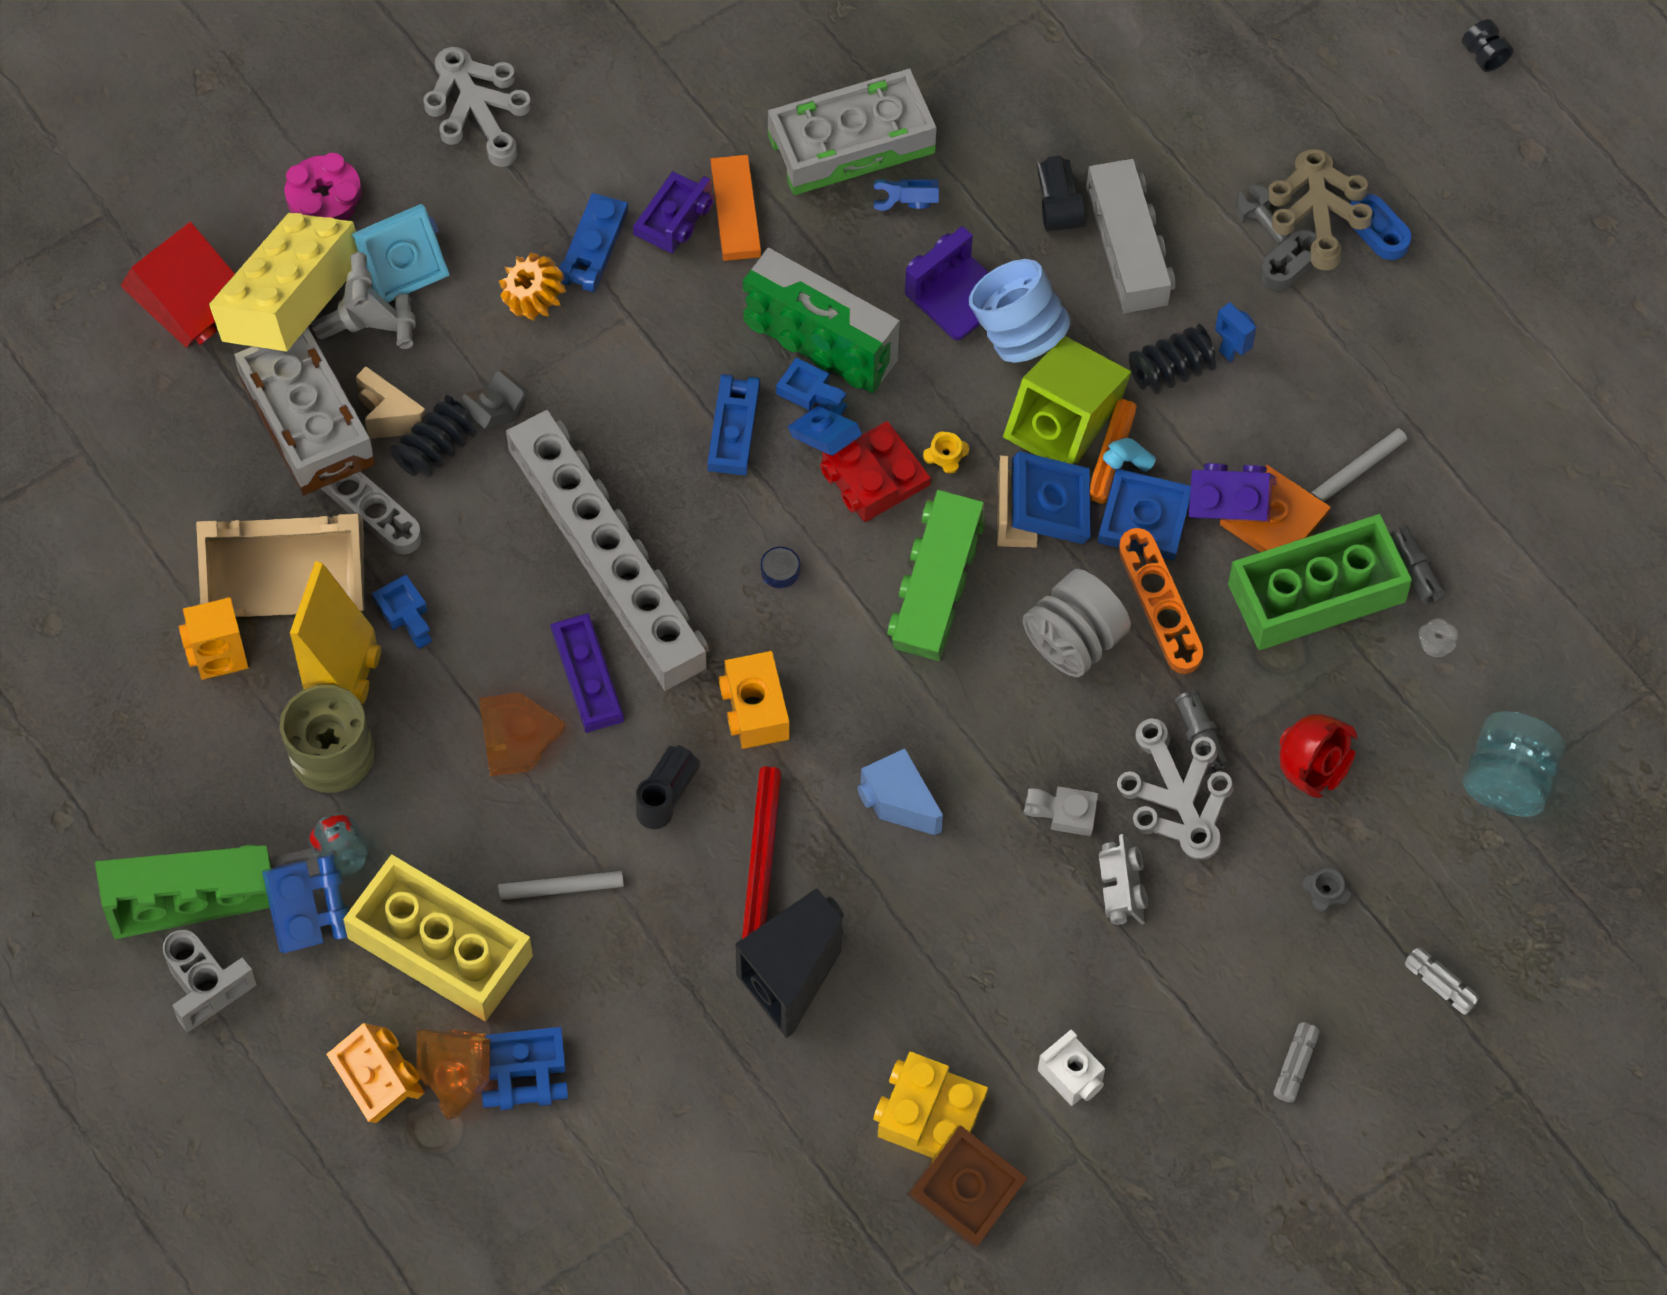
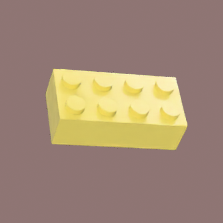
(285, 282)
(438, 937)

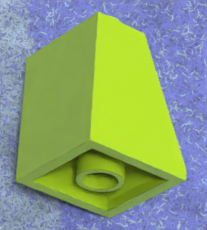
(1065, 402)

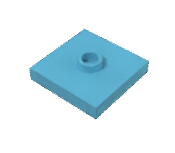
(401, 253)

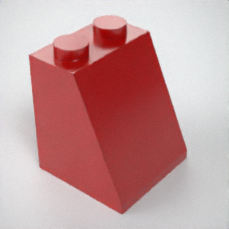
(179, 284)

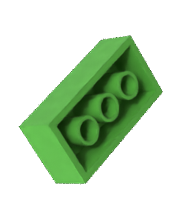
(1319, 582)

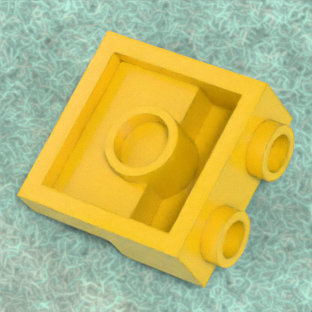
(927, 1105)

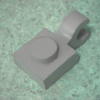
(1070, 809)

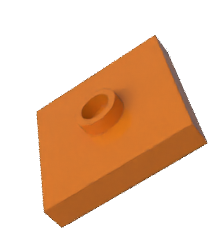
(1292, 517)

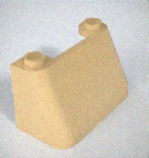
(270, 561)

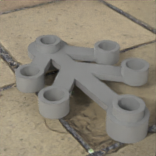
(475, 99)
(1179, 795)

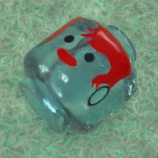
(341, 838)

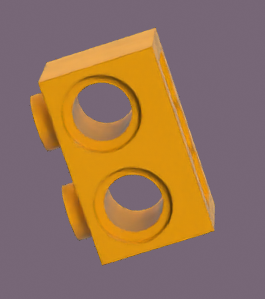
(213, 639)

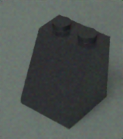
(791, 958)

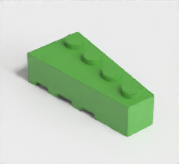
(937, 574)
(181, 888)

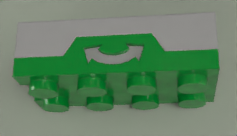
(820, 321)

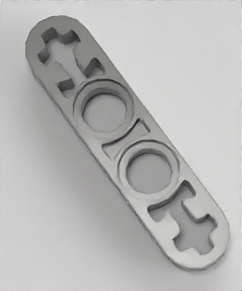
(369, 494)

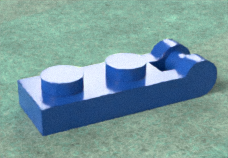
(594, 241)
(733, 425)

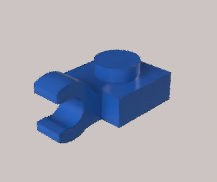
(915, 192)
(1236, 330)
(808, 384)
(401, 606)

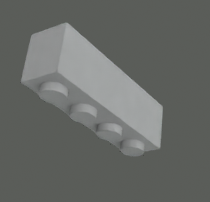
(1129, 235)

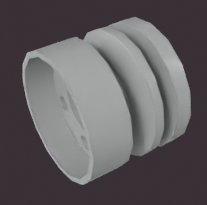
(1076, 622)

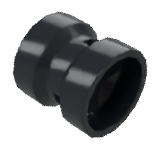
(1487, 45)

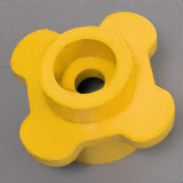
(950, 442)

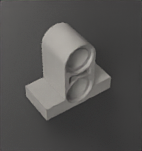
(197, 969)

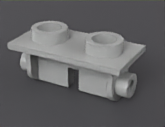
(1128, 896)

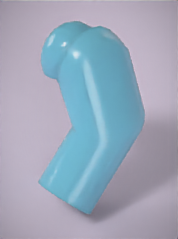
(1128, 450)

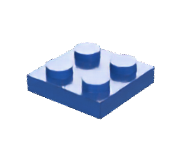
(1050, 497)
(1145, 504)

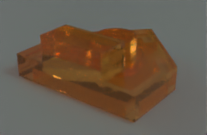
(516, 732)
(454, 1066)

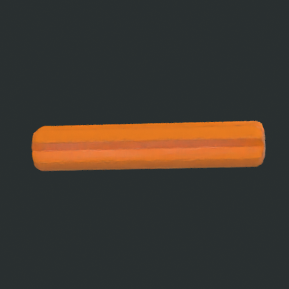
(1118, 428)

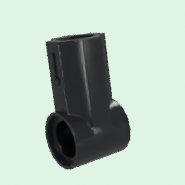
(1060, 202)
(665, 785)

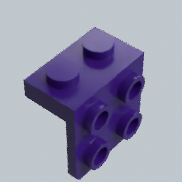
(943, 282)

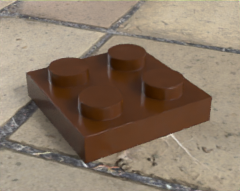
(967, 1186)

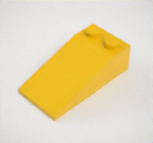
(333, 637)

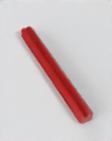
(762, 849)

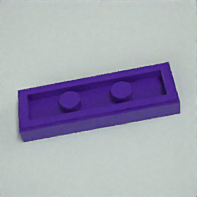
(587, 673)

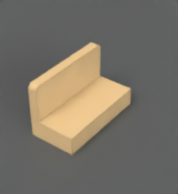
(1006, 534)

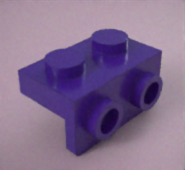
(673, 212)
(1231, 494)

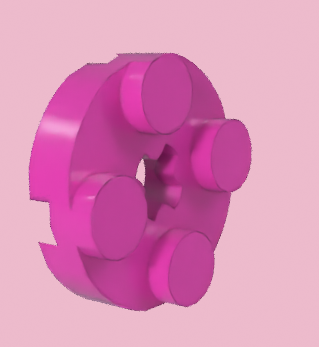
(323, 171)

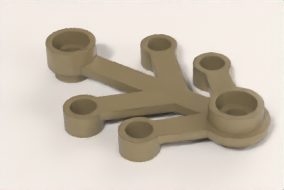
(1314, 168)

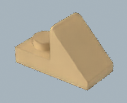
(391, 409)

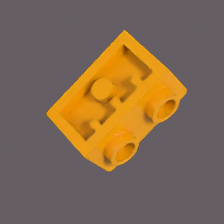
(375, 1071)

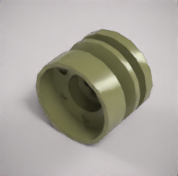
(327, 738)

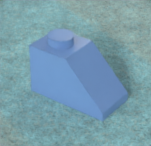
(900, 794)

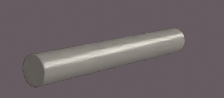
(1360, 465)
(560, 885)

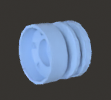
(1019, 310)

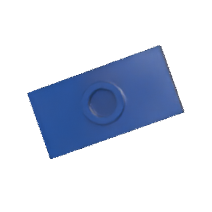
(825, 430)

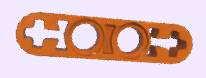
(1164, 599)

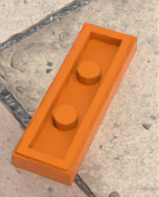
(735, 207)

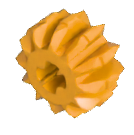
(532, 286)

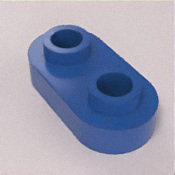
(1384, 228)

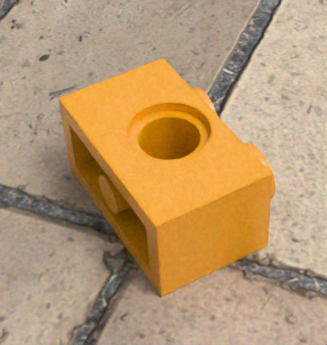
(755, 677)

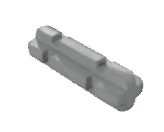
(1442, 980)
(1296, 1062)

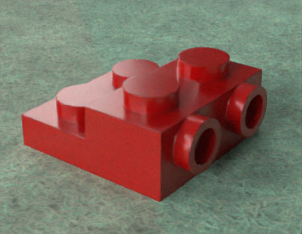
(875, 472)

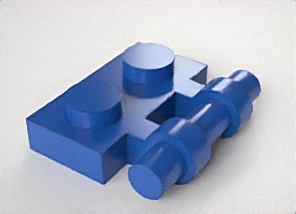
(294, 907)
(523, 1055)

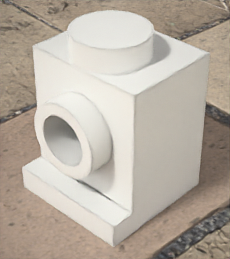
(1071, 1084)

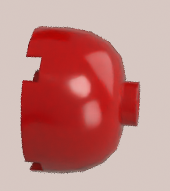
(1316, 753)

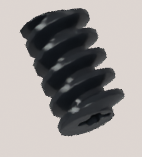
(1173, 358)
(433, 437)

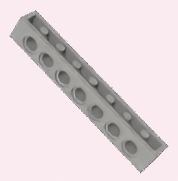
(668, 661)

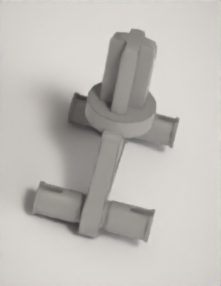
(367, 309)

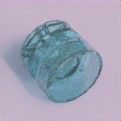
(1514, 763)

